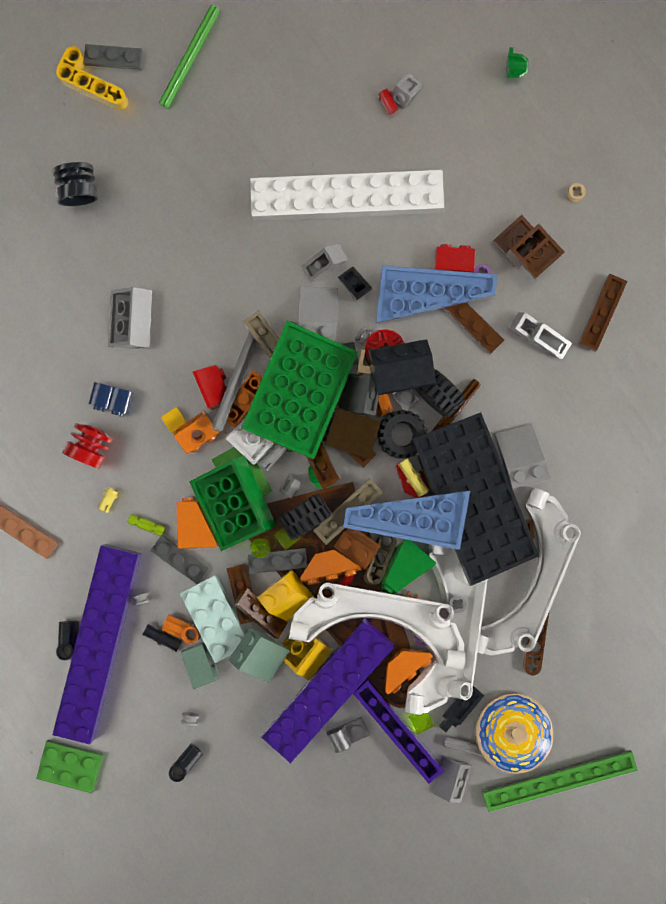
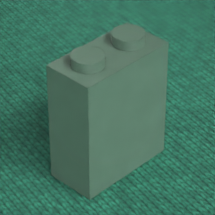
(259, 655)

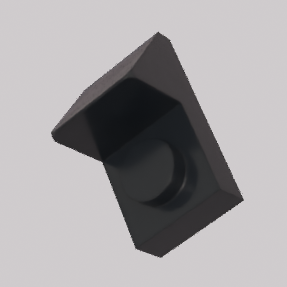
(354, 283)

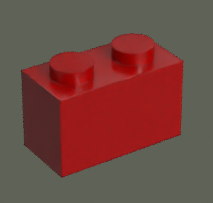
(454, 259)

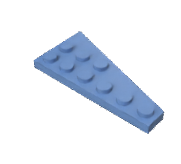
(418, 290)
(427, 519)

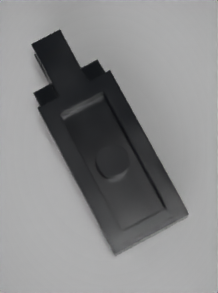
(459, 710)

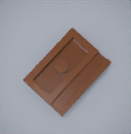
(357, 547)

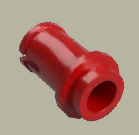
(388, 102)

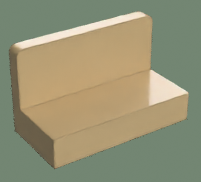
(363, 368)

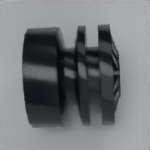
(75, 184)

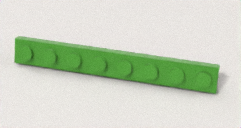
(559, 780)

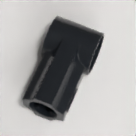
(66, 637)
(185, 762)

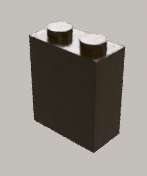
(352, 433)

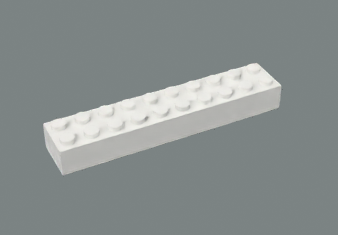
(347, 195)

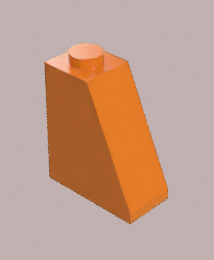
(192, 526)

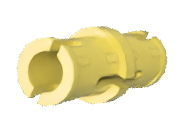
(413, 477)

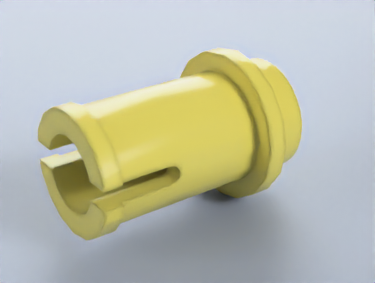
(107, 499)

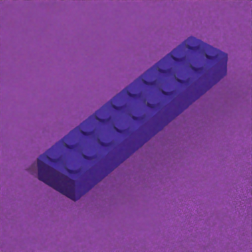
(97, 644)

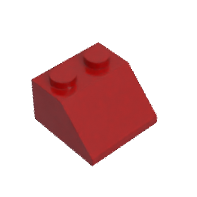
(211, 384)

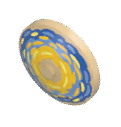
(514, 733)

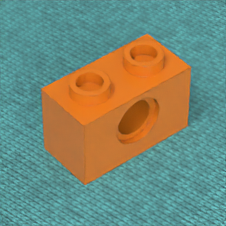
(184, 433)

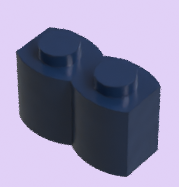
(111, 398)

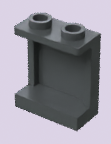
(359, 395)

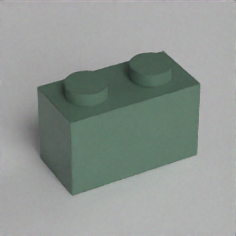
(199, 665)

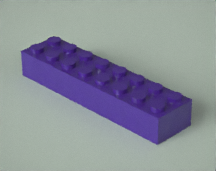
(327, 690)

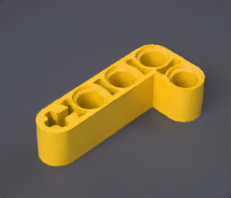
(94, 83)

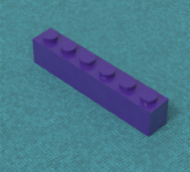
(398, 731)

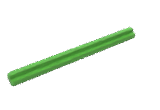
(189, 56)

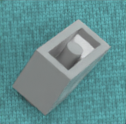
(324, 262)

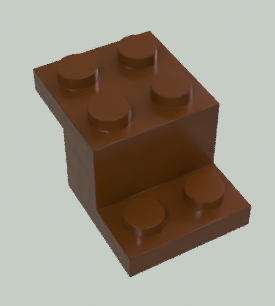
(528, 246)

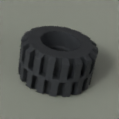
(443, 396)
(385, 433)
(305, 516)

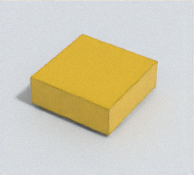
(173, 419)

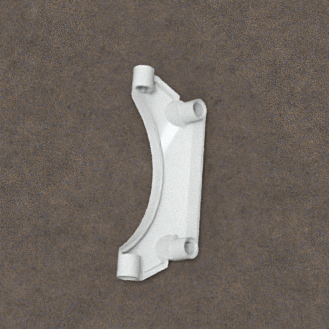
(532, 610)
(413, 614)
(440, 682)

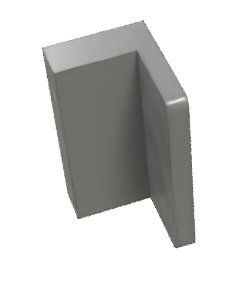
(453, 781)

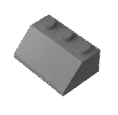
(130, 318)

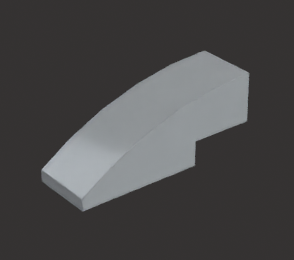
(540, 335)

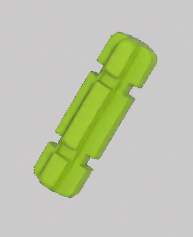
(146, 525)

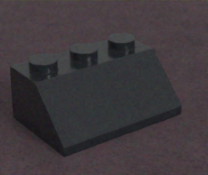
(402, 367)

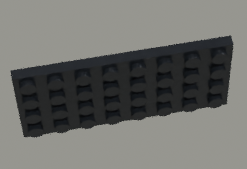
(494, 528)

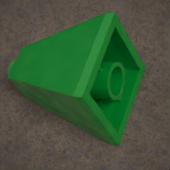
(405, 566)

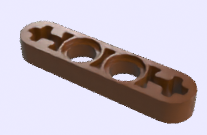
(528, 660)

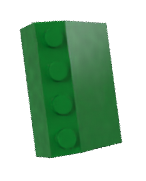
(232, 503)

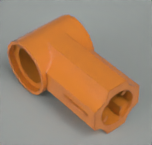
(384, 405)
(180, 629)

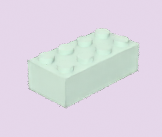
(214, 617)

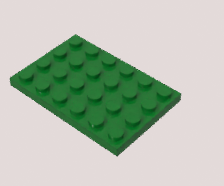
(299, 390)

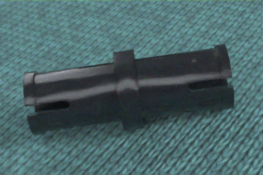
(162, 638)

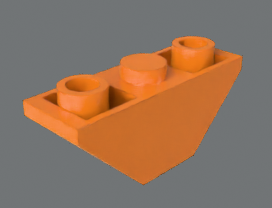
(244, 399)
(329, 566)
(404, 666)

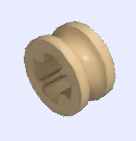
(582, 192)

